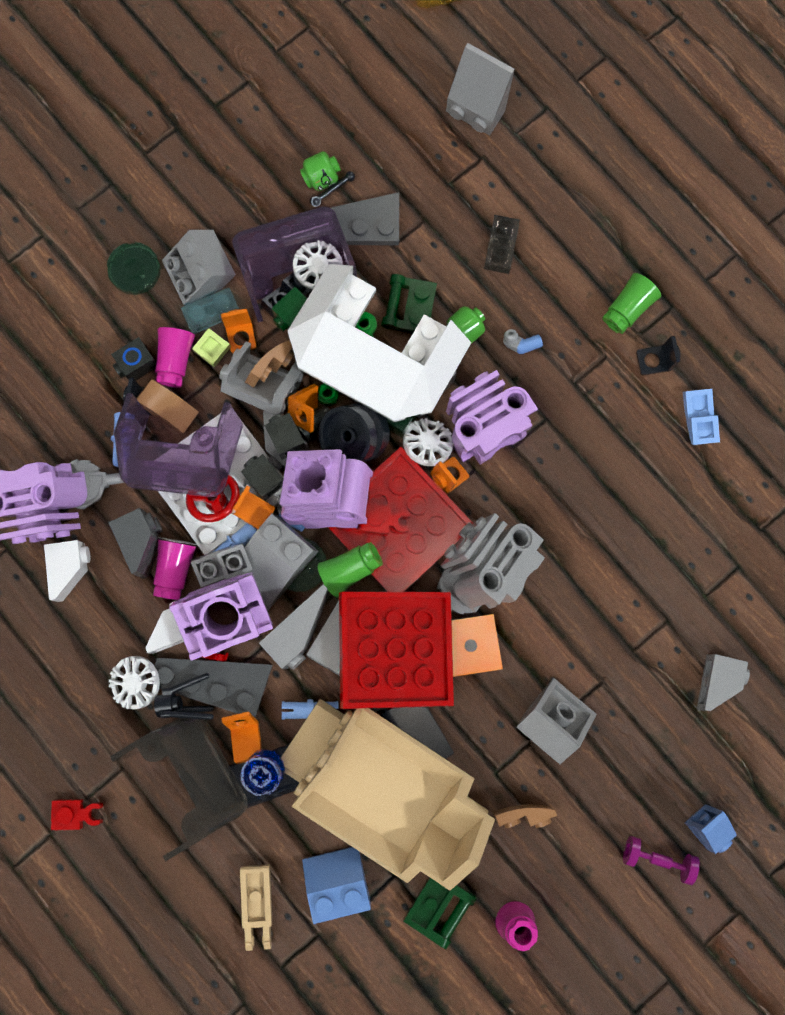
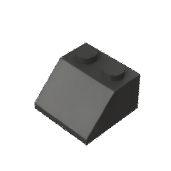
(138, 540)

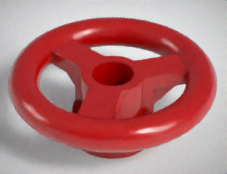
(220, 507)

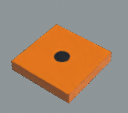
(475, 645)

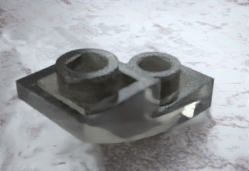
(501, 244)

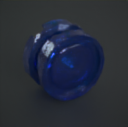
(262, 772)

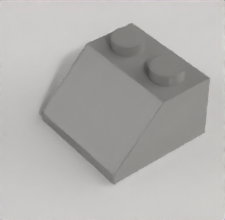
(557, 721)

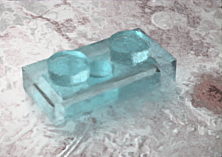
(208, 310)

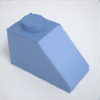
(712, 829)

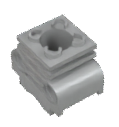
(492, 561)

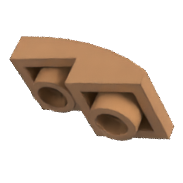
(270, 361)
(167, 406)
(533, 814)

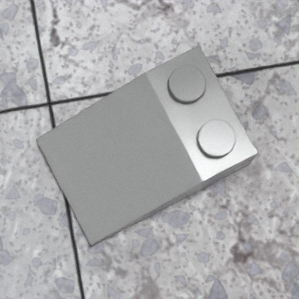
(480, 90)
(277, 557)
(293, 635)

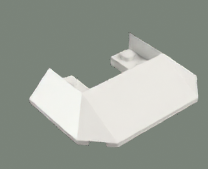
(362, 366)

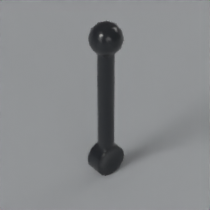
(316, 201)

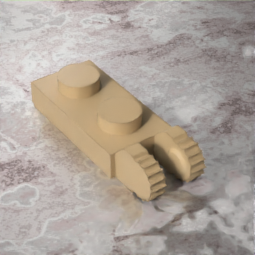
(256, 903)

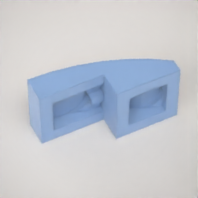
(700, 417)

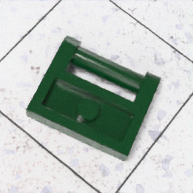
(419, 303)
(430, 906)

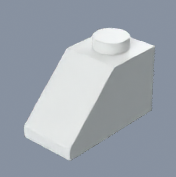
(65, 567)
(165, 633)

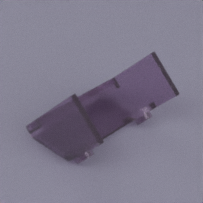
(271, 248)
(174, 467)

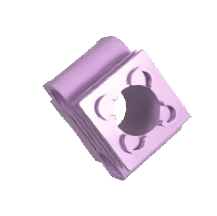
(487, 417)
(324, 489)
(36, 496)
(207, 637)

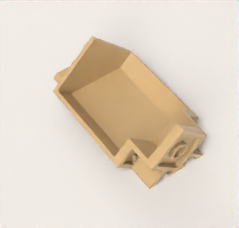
(387, 795)

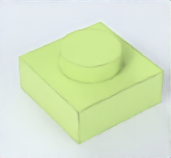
(211, 347)

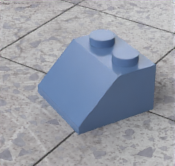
(336, 885)

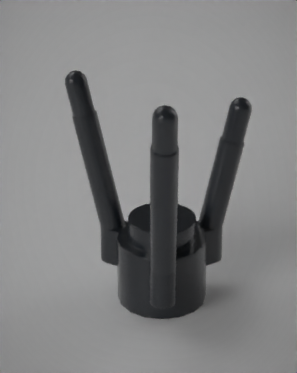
(170, 705)

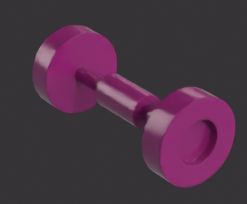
(688, 868)

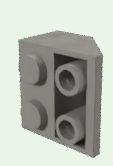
(198, 266)

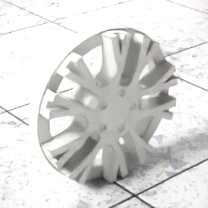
(316, 262)
(428, 442)
(134, 682)

